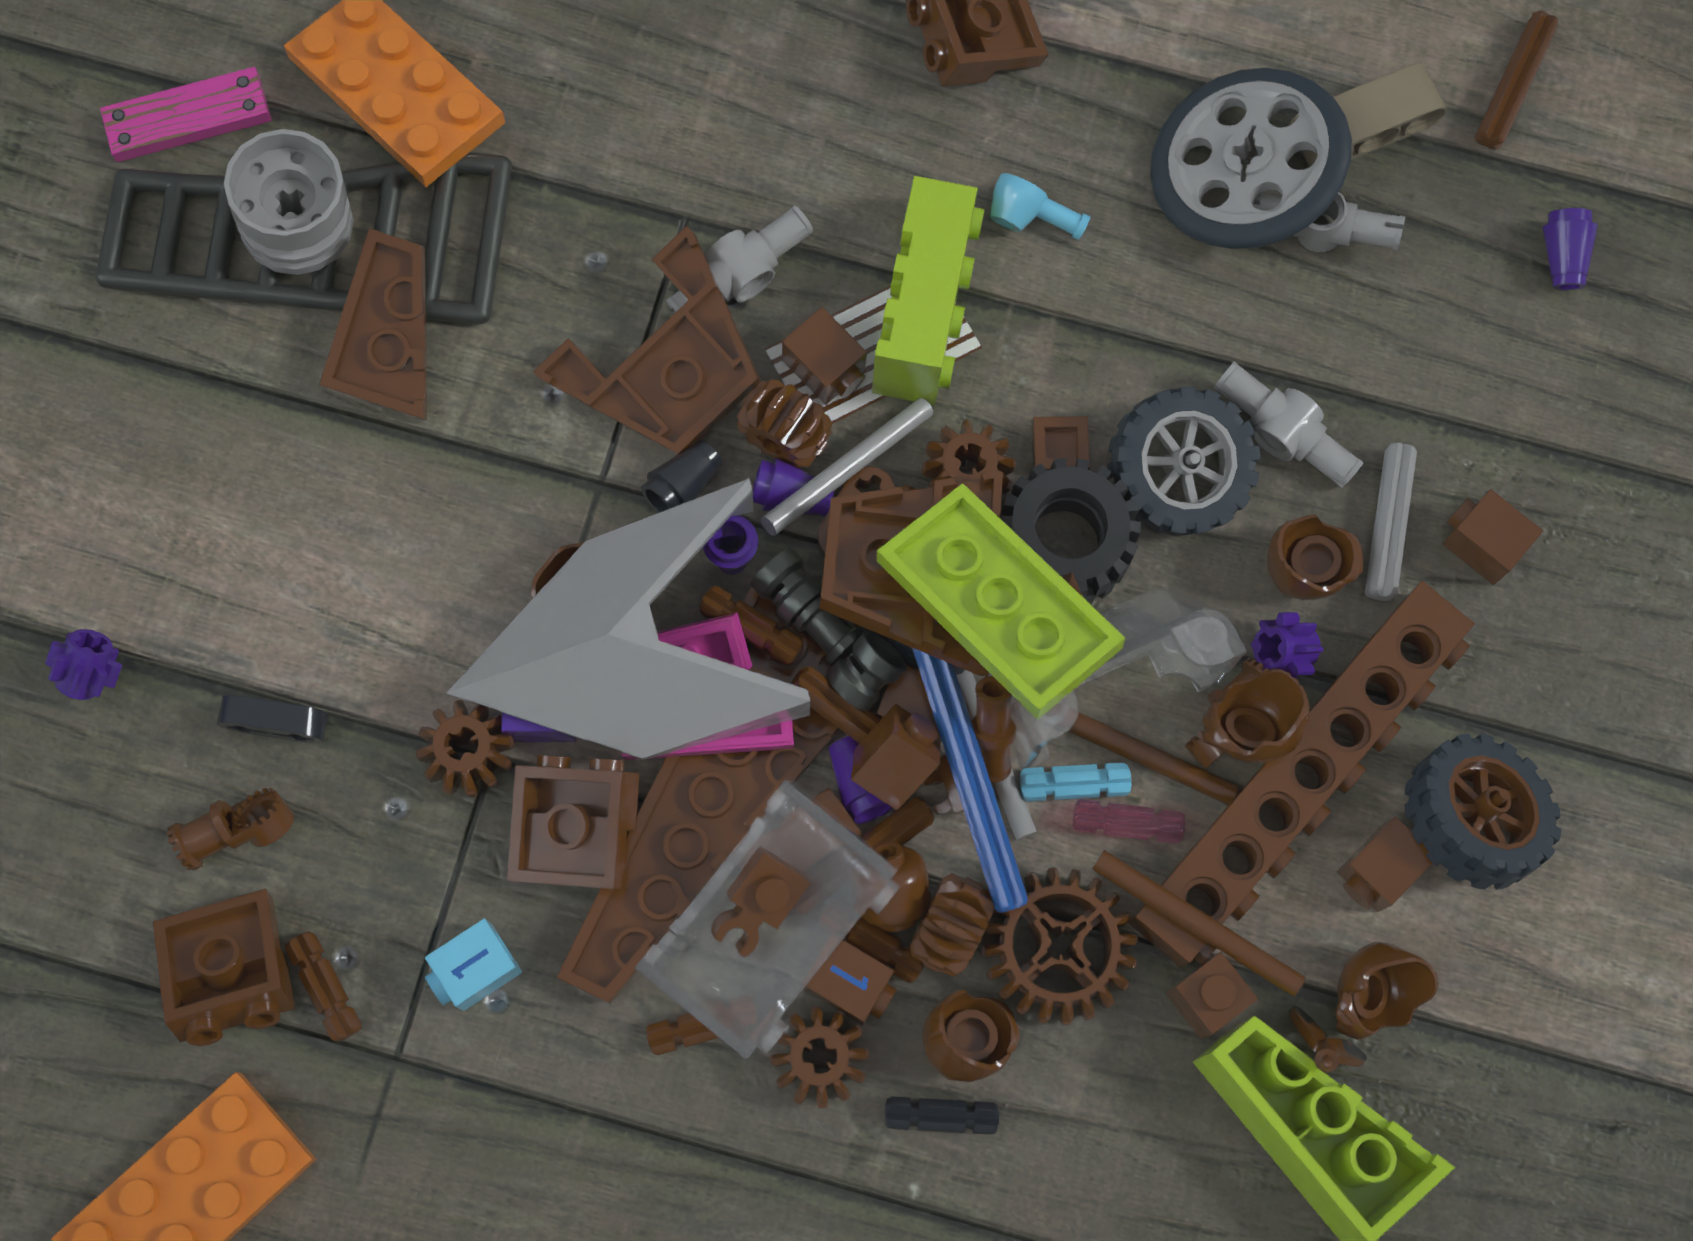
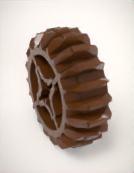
(1078, 965)

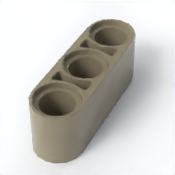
(1388, 110)

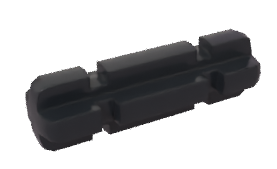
(941, 1115)

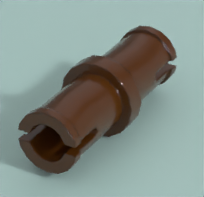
(994, 727)

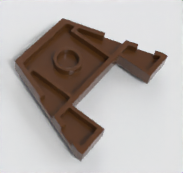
(682, 374)
(864, 592)

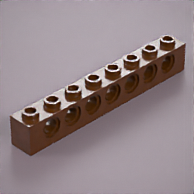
(1420, 619)

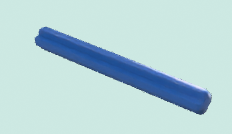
(972, 782)

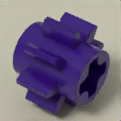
(1287, 644)
(83, 664)

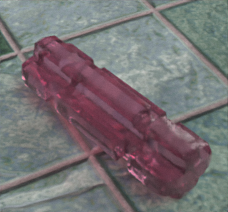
(1128, 821)

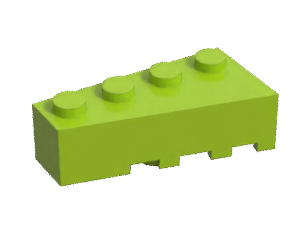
(924, 291)
(1322, 1136)

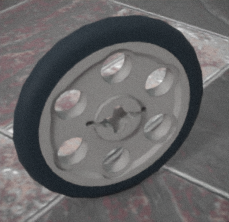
(1305, 192)

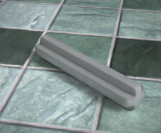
(1391, 522)

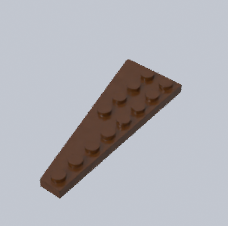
(688, 830)

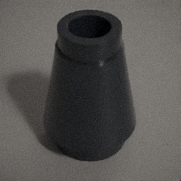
(681, 477)

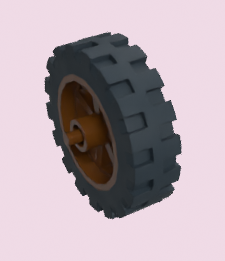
(1503, 796)

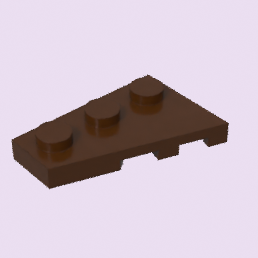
(383, 328)

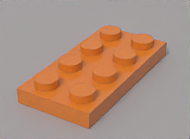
(395, 86)
(201, 1175)

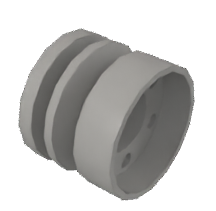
(289, 201)

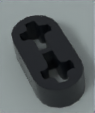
(272, 719)

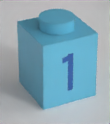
(471, 966)

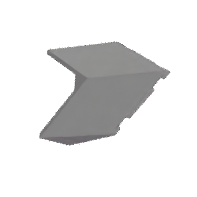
(591, 655)

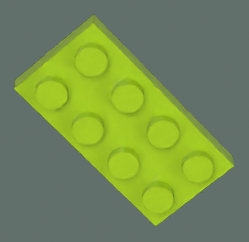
(1000, 600)

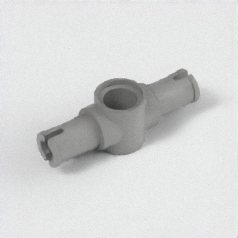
(1348, 225)
(746, 262)
(1288, 424)

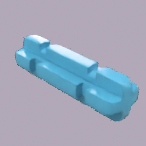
(1075, 782)

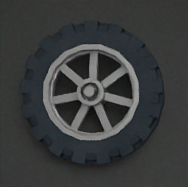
(1230, 439)

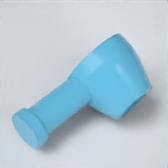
(1019, 202)

